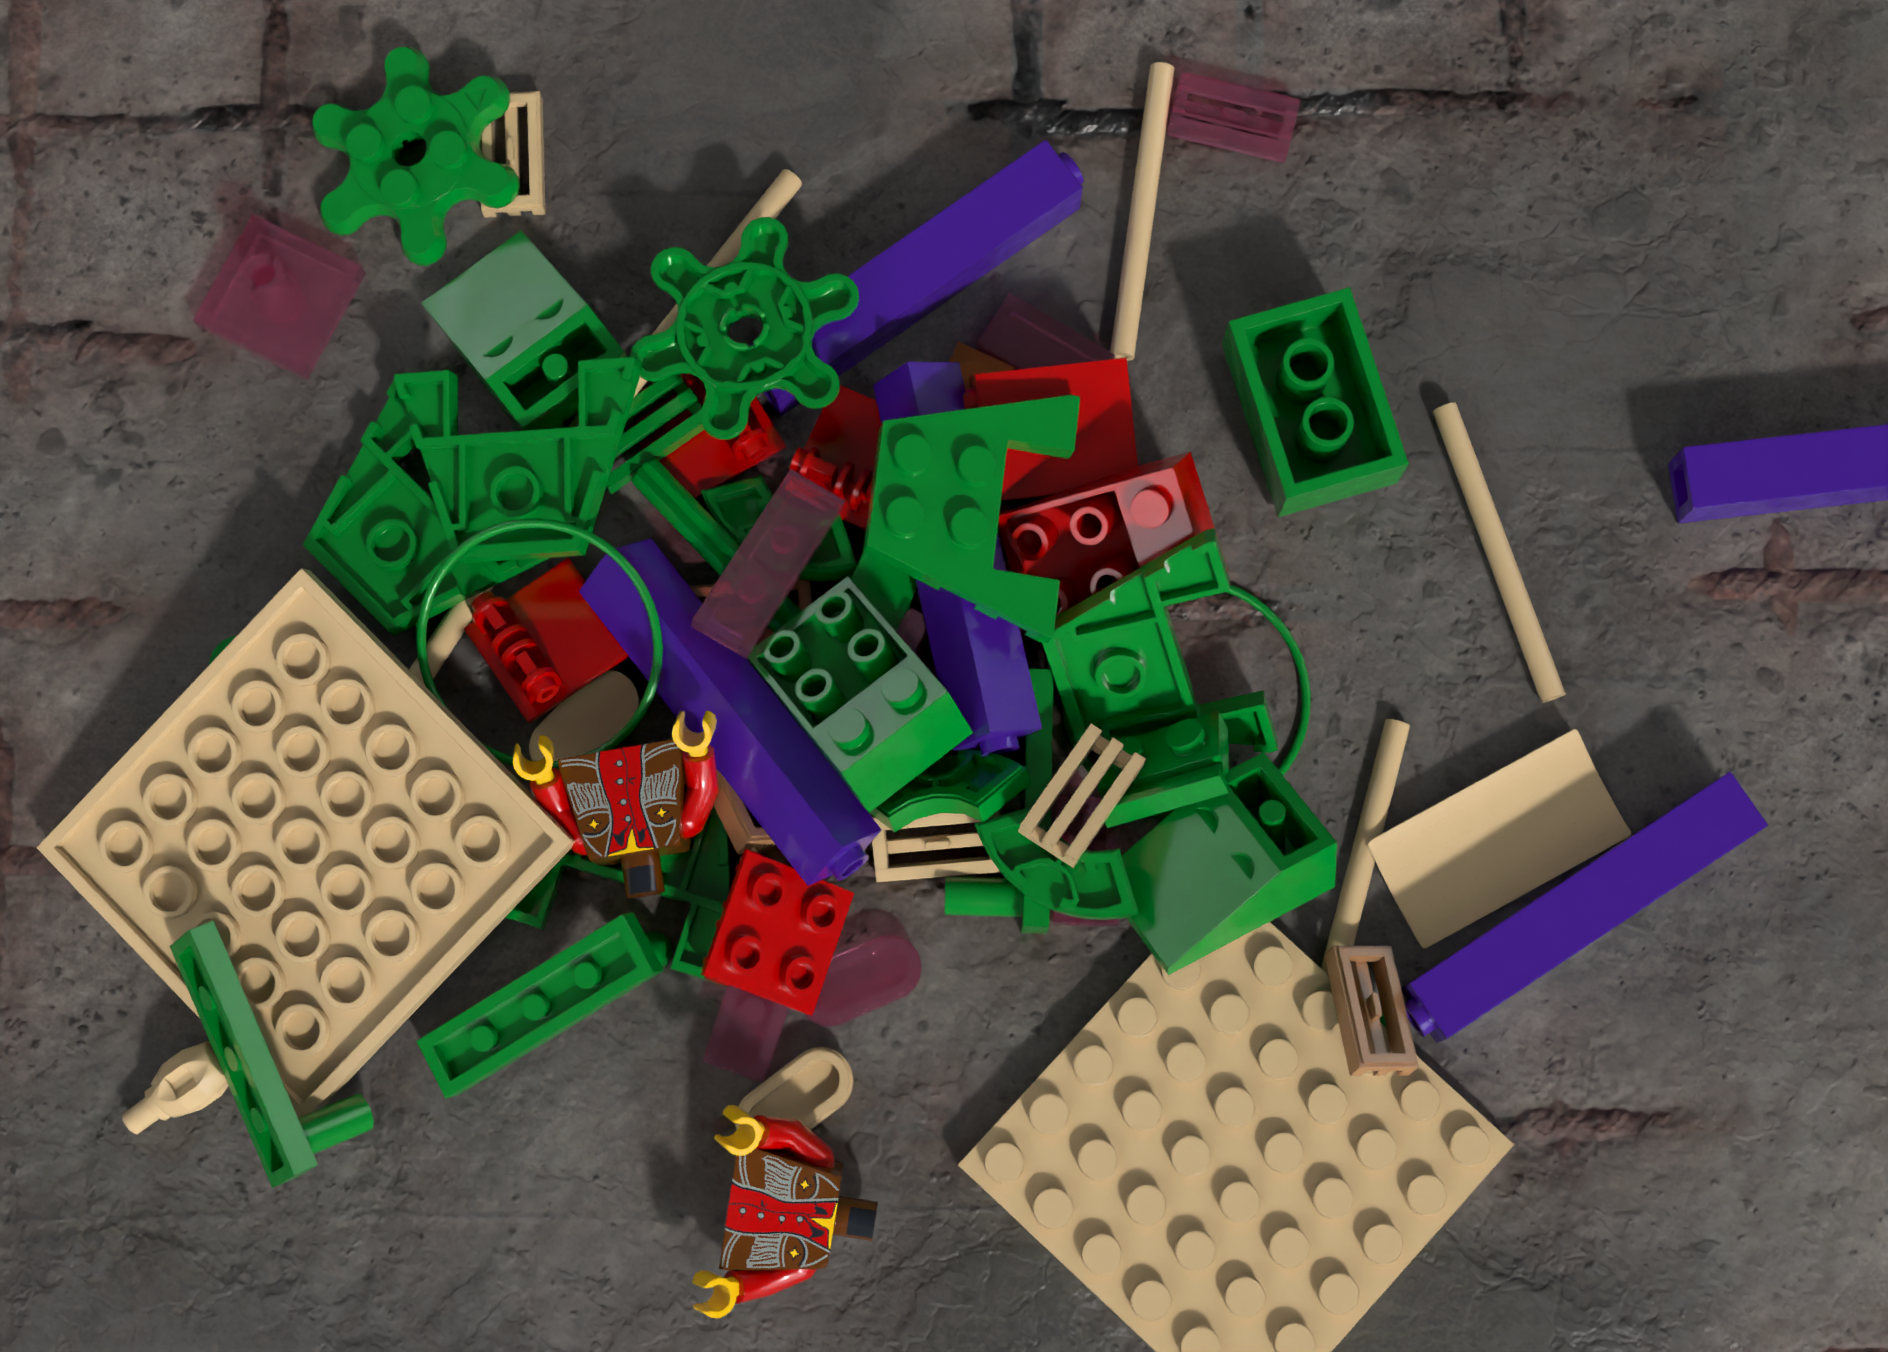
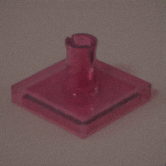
(279, 296)

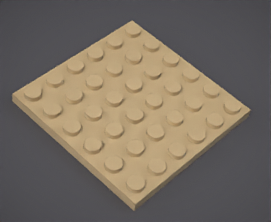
(321, 826)
(1223, 1161)

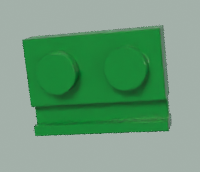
(1180, 768)

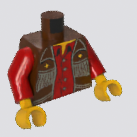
(630, 800)
(779, 1211)

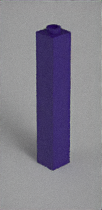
(948, 256)
(1780, 474)
(973, 654)
(755, 737)
(1581, 909)

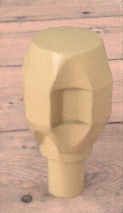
(179, 1088)

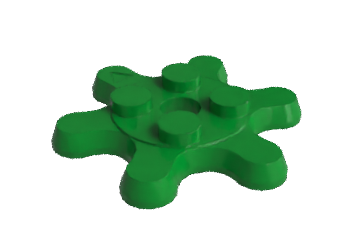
(445, 176)
(753, 288)

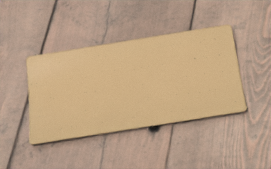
(1498, 839)

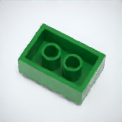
(1314, 402)

